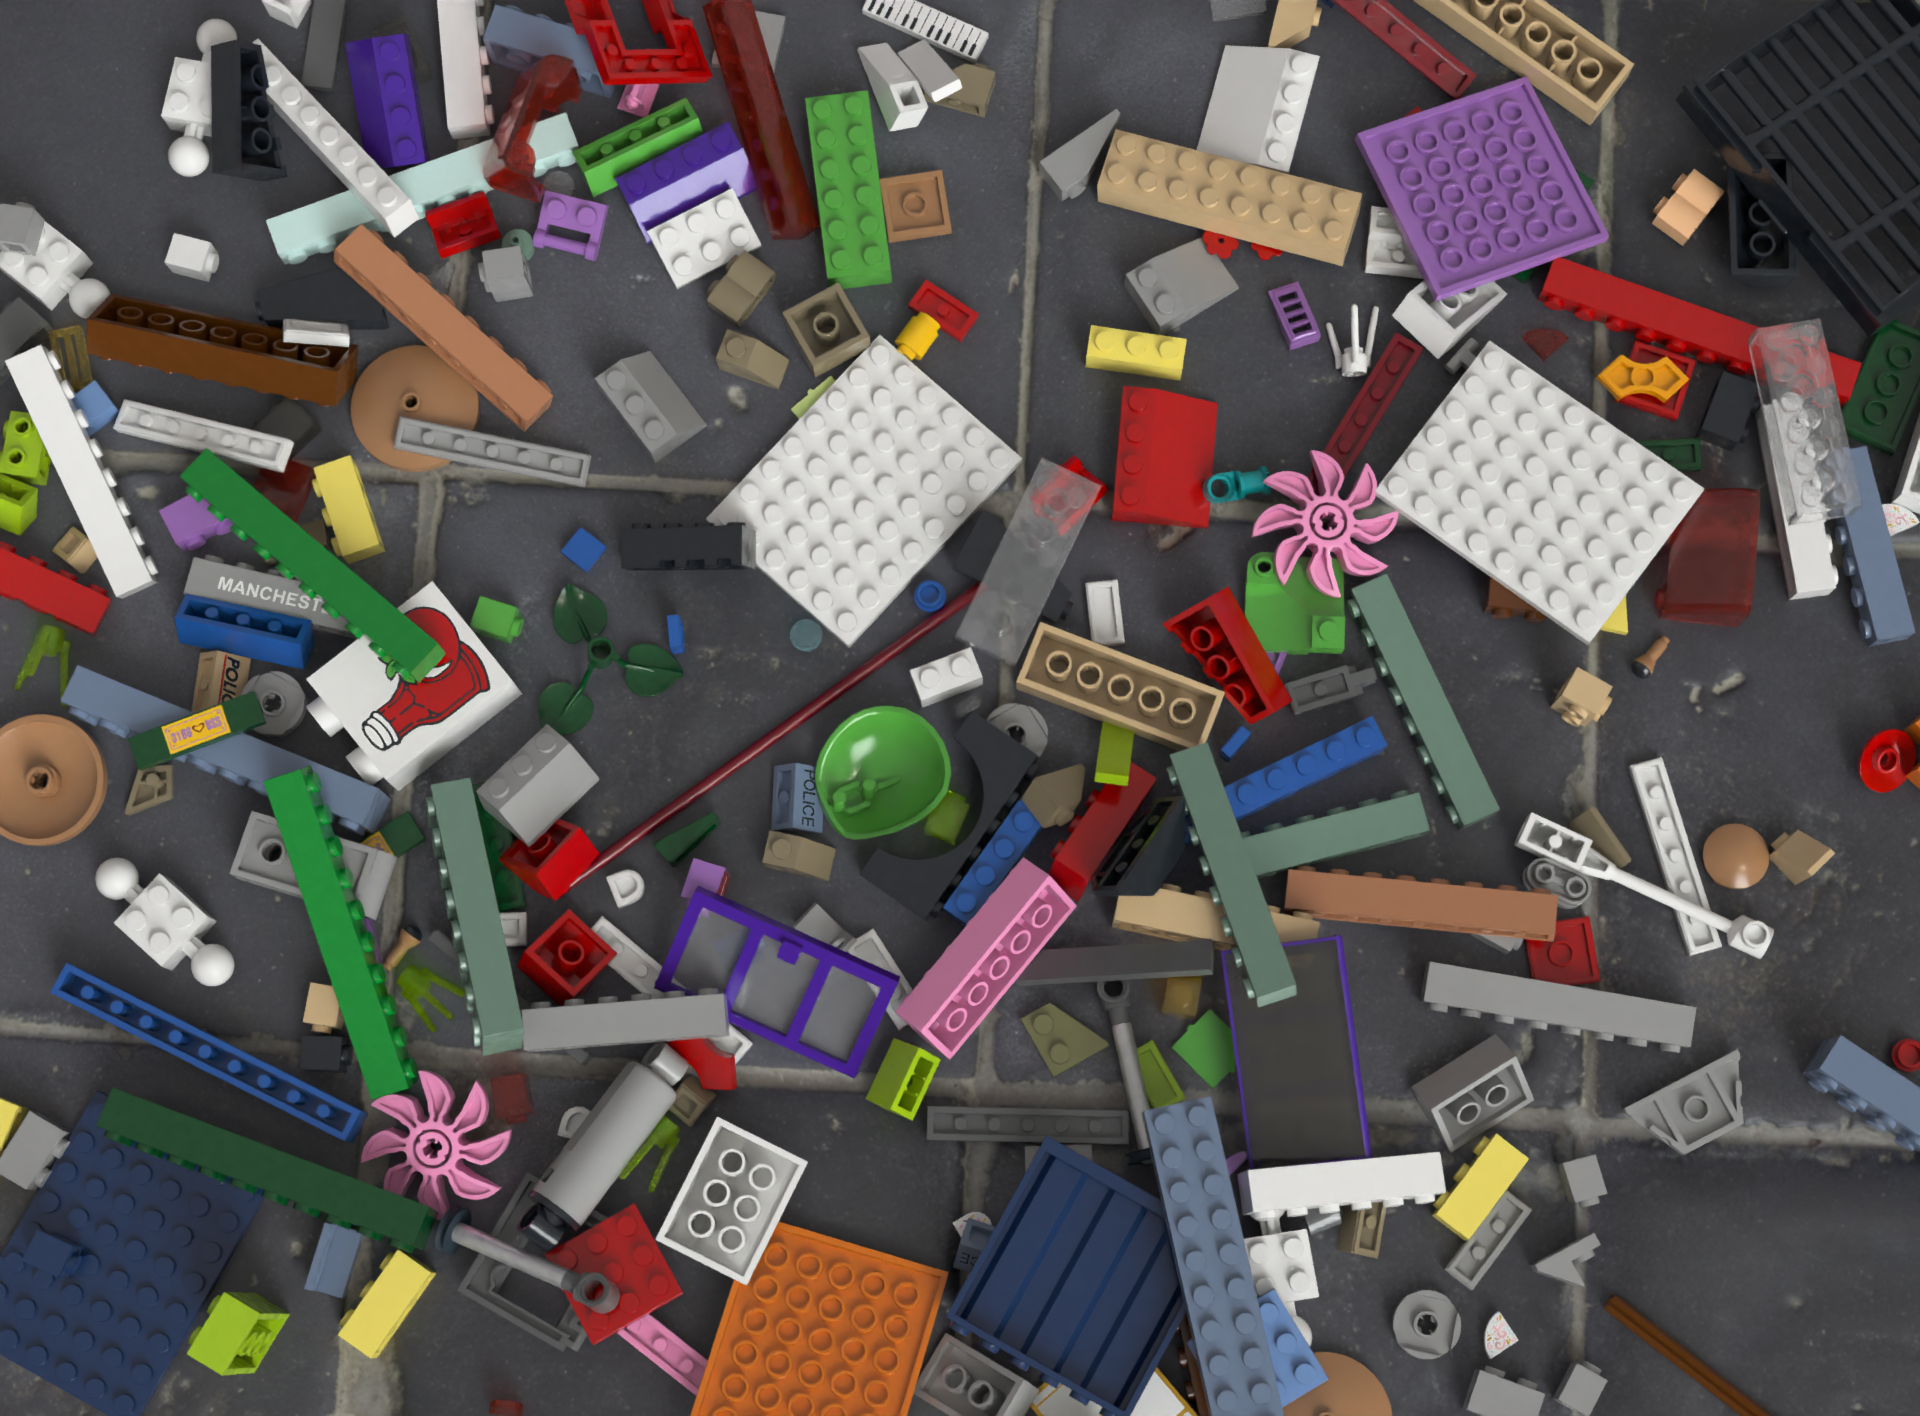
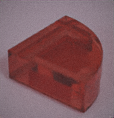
(1545, 341)

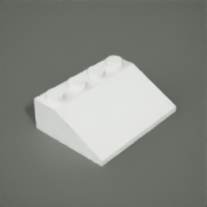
(1258, 105)
(731, 1201)

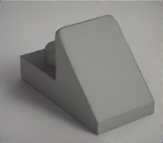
(1559, 1263)

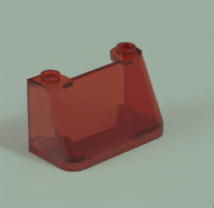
(511, 158)
(1713, 560)

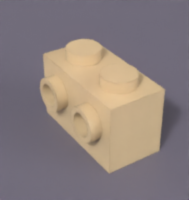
(1582, 698)

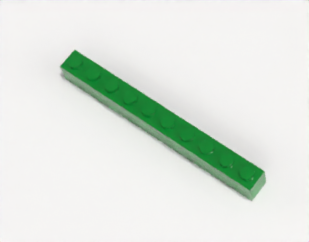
(313, 566)
(341, 931)

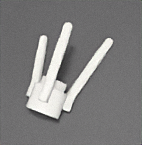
(1354, 361)

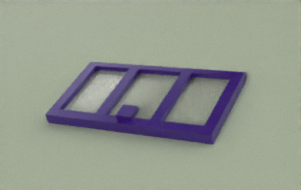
(779, 981)

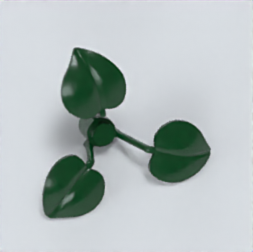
(579, 617)

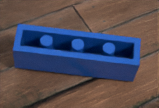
(244, 631)
(994, 864)

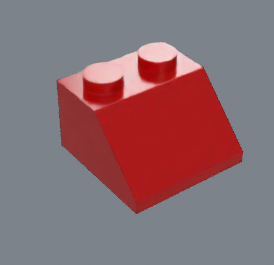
(552, 859)
(566, 958)

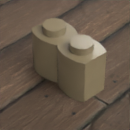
(741, 288)

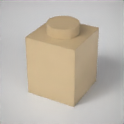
(323, 1009)

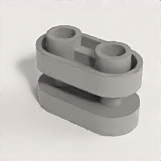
(1569, 885)

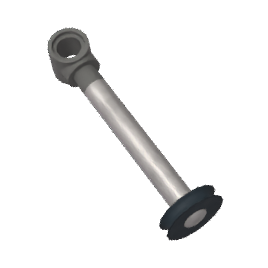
(1129, 1063)
(456, 1231)

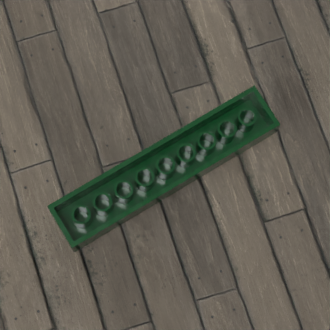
(265, 1168)

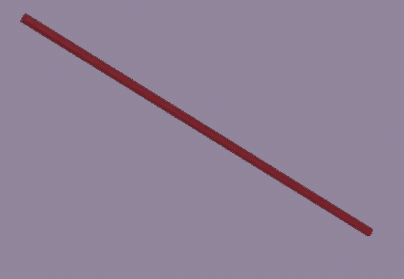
(777, 733)

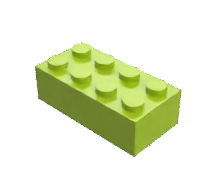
(237, 1333)

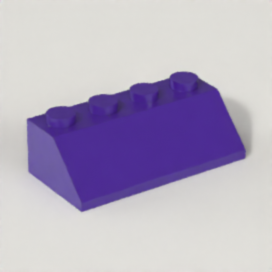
(388, 100)
(686, 178)

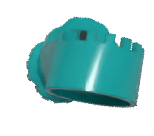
(1237, 485)

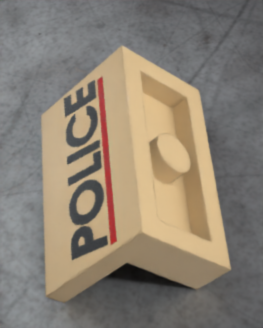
(219, 678)

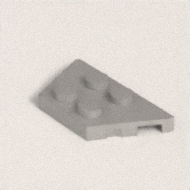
(1694, 1107)

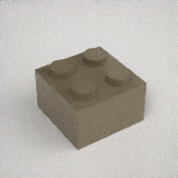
(826, 329)

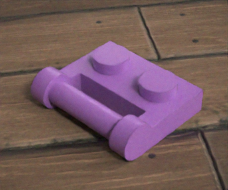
(574, 215)

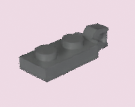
(1328, 688)

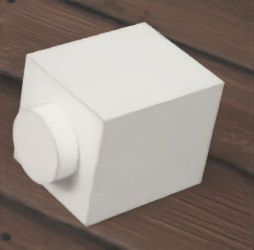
(192, 257)

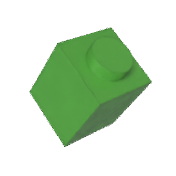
(496, 620)

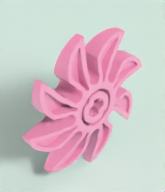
(1340, 522)
(441, 1129)

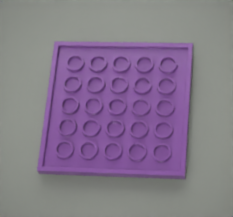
(1481, 188)

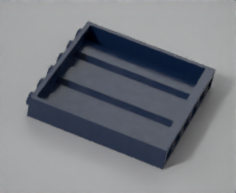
(1077, 1281)

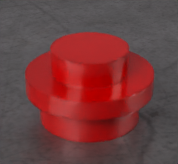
(1906, 1055)

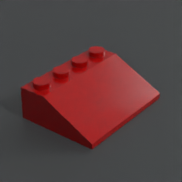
(1163, 458)

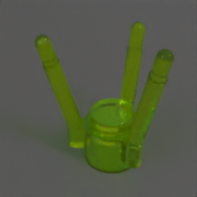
(48, 643)
(416, 984)
(662, 1134)

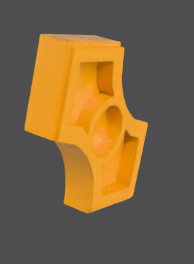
(1656, 379)

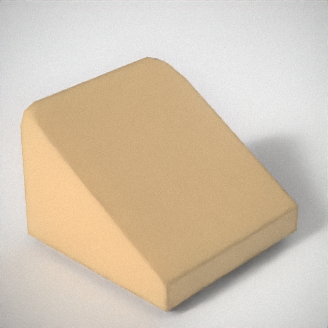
(76, 550)

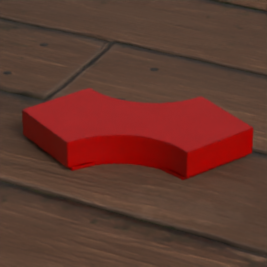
(713, 1066)

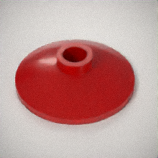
(1886, 760)

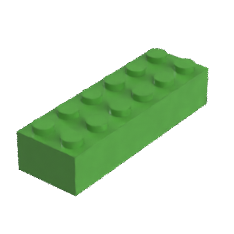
(848, 190)

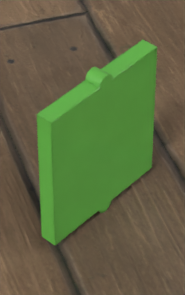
(1208, 1048)

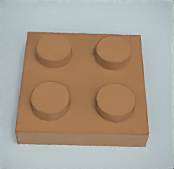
(915, 206)

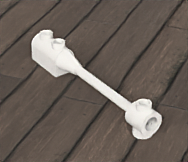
(1573, 850)

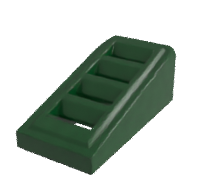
(683, 841)

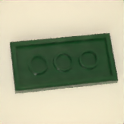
(1885, 388)

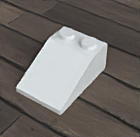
(1446, 321)

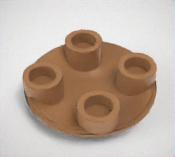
(1735, 856)

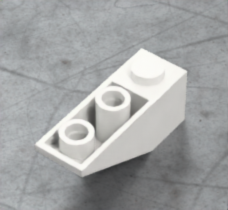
(893, 86)

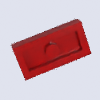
(951, 314)

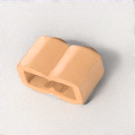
(1687, 207)

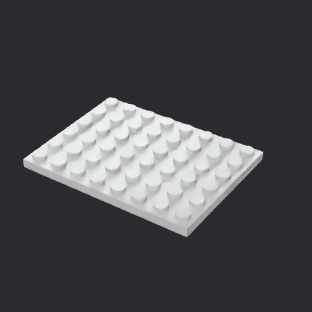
(866, 490)
(1538, 492)

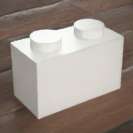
(946, 677)

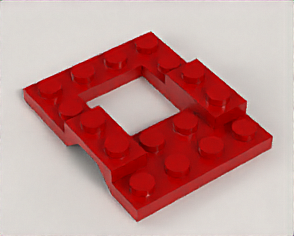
(679, 63)

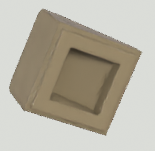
(691, 1100)

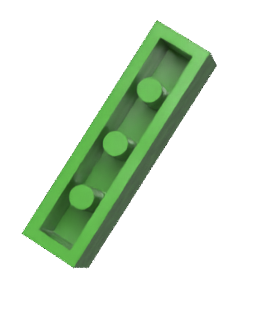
(636, 145)

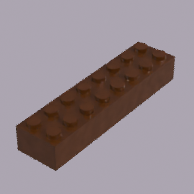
(219, 350)

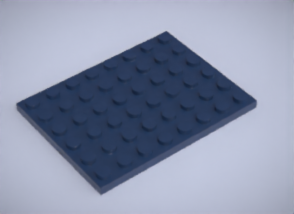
(147, 1267)

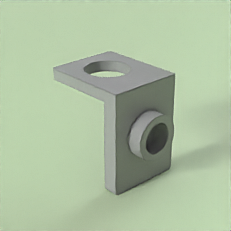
(821, 926)

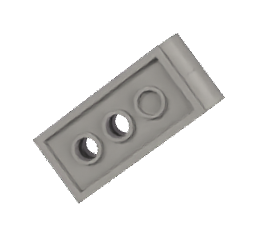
(262, 837)

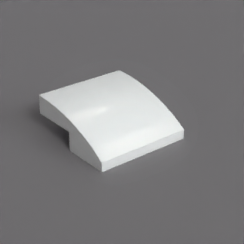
(1386, 247)

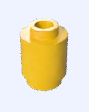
(917, 336)

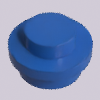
(929, 596)

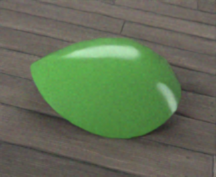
(881, 772)

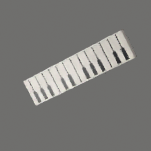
(930, 25)

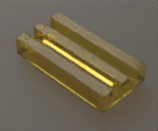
(83, 357)

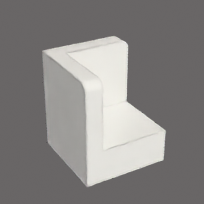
(287, 11)

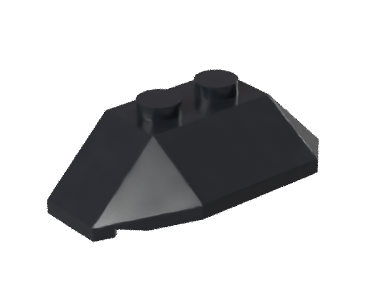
(1143, 851)

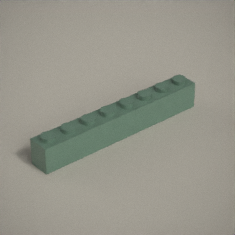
(1422, 702)
(1232, 875)

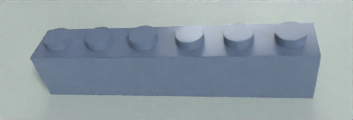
(1873, 563)

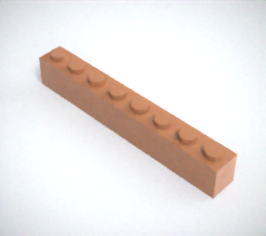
(443, 327)
(1422, 904)

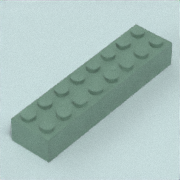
(476, 917)

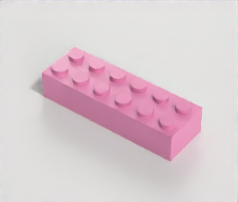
(986, 958)

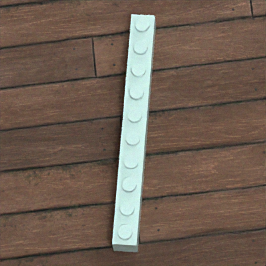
(429, 185)

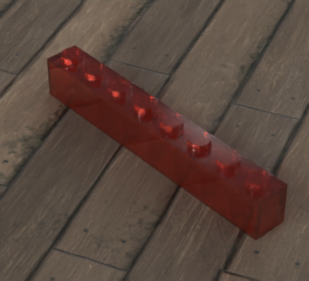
(761, 119)

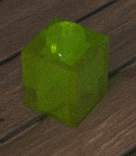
(948, 818)

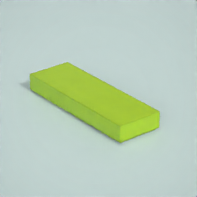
(1114, 755)

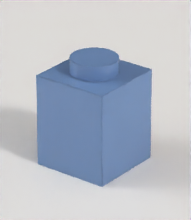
(96, 406)

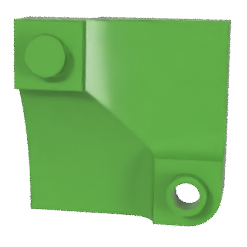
(1293, 615)

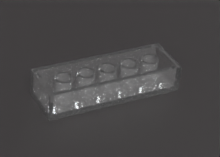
(1804, 422)
(1027, 562)

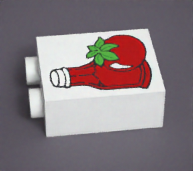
(404, 722)

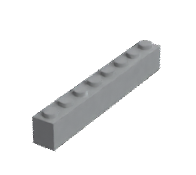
(1558, 1005)

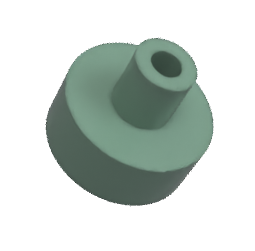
(522, 238)

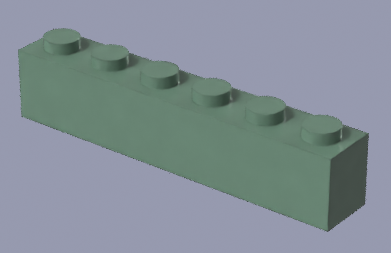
(1336, 834)

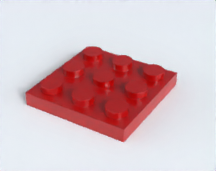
(631, 1259)

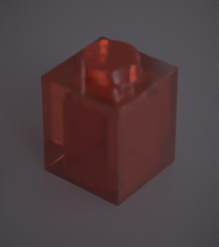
(512, 1098)

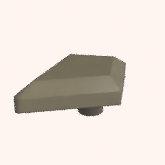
(151, 788)

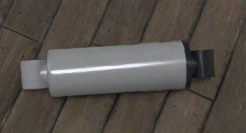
(602, 1146)

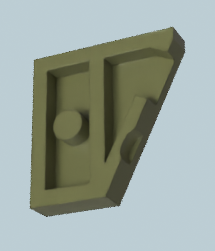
(1061, 1038)

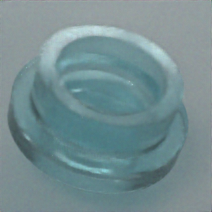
(806, 635)

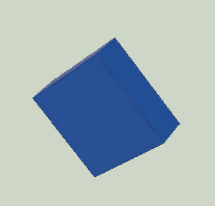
(583, 550)
(676, 634)
(1234, 744)

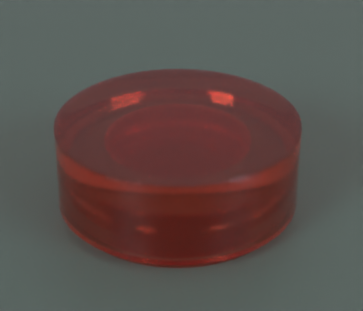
(505, 1408)

